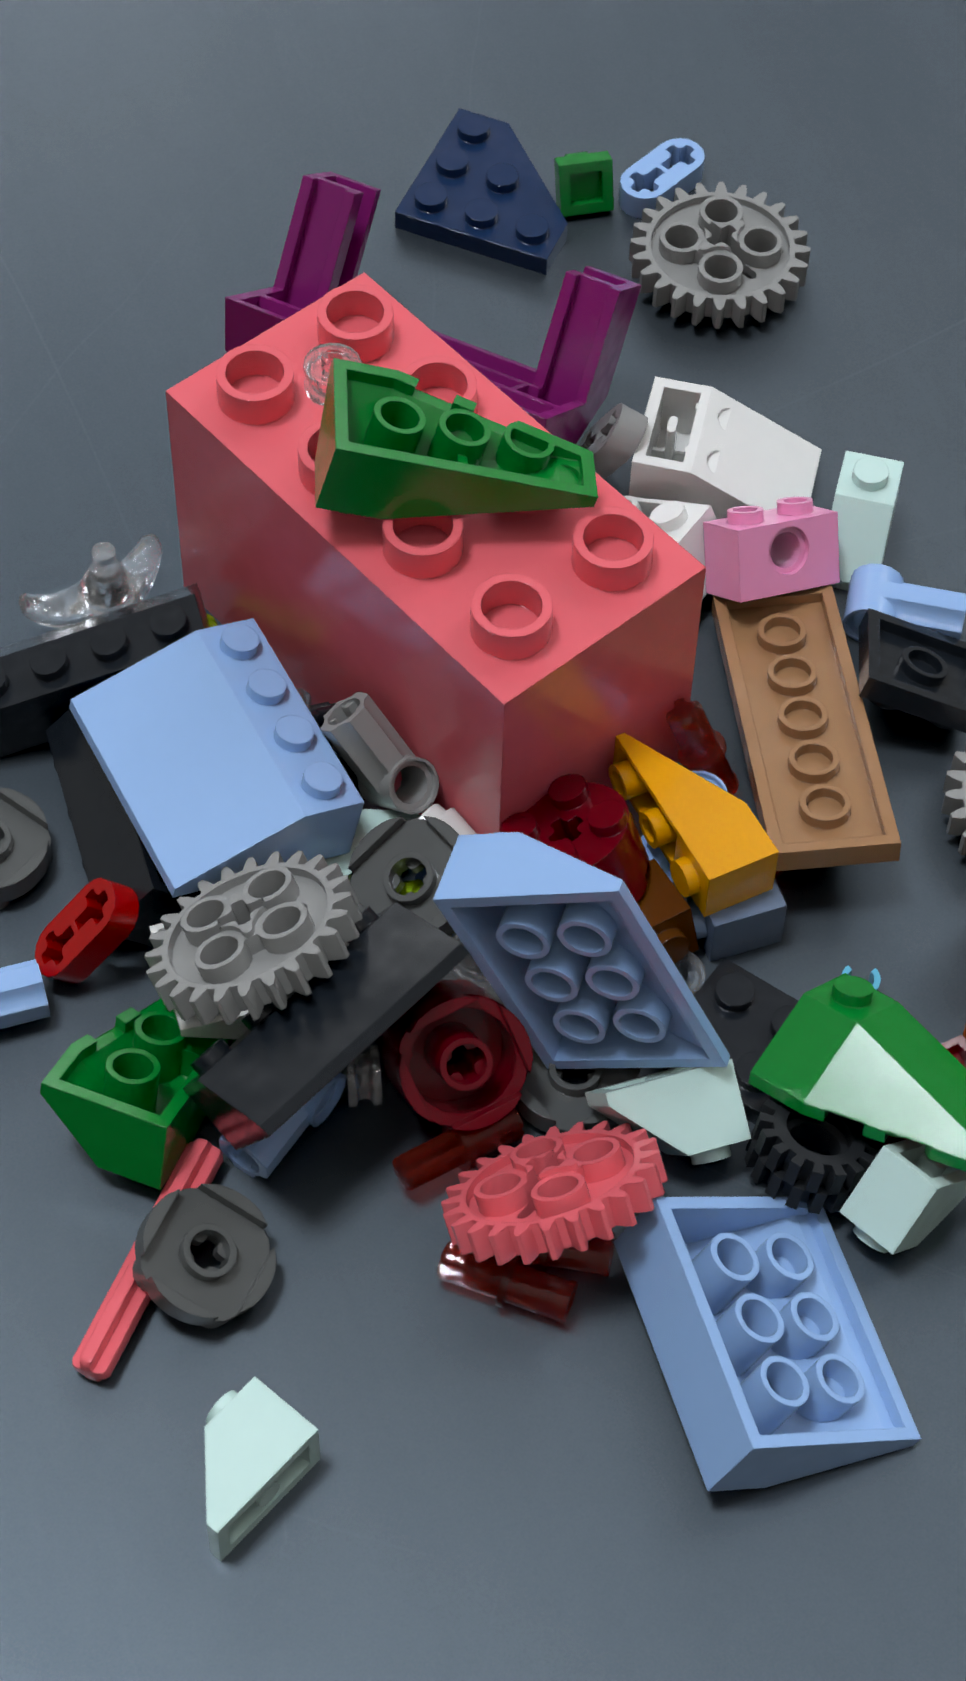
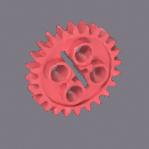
(554, 1192)

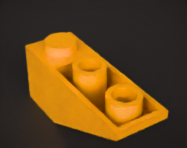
(705, 833)

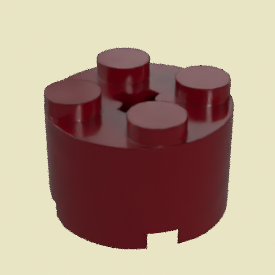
(588, 825)
(492, 1055)

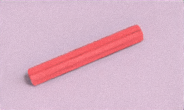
(125, 1299)

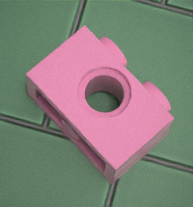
(747, 568)

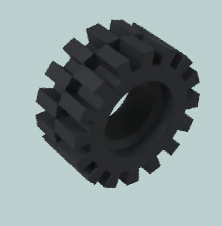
(800, 1173)

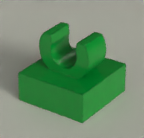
(584, 183)

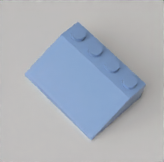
(218, 757)
(572, 957)
(762, 1339)

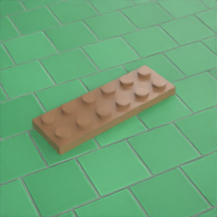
(805, 730)

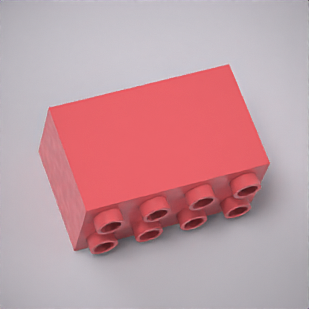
(480, 637)

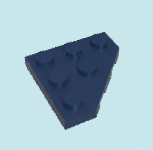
(484, 197)

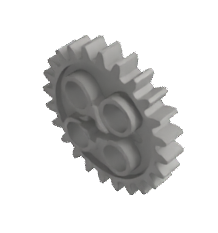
(719, 255)
(253, 938)

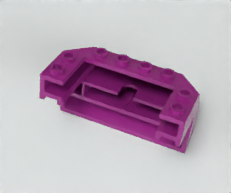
(327, 251)

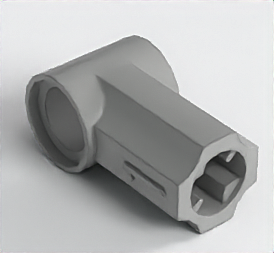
(378, 755)

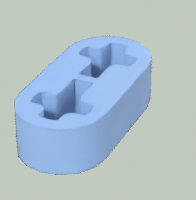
(655, 173)

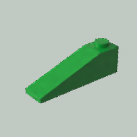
(413, 455)
(868, 1062)
(127, 1094)

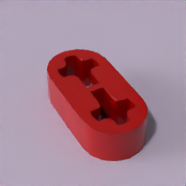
(87, 931)

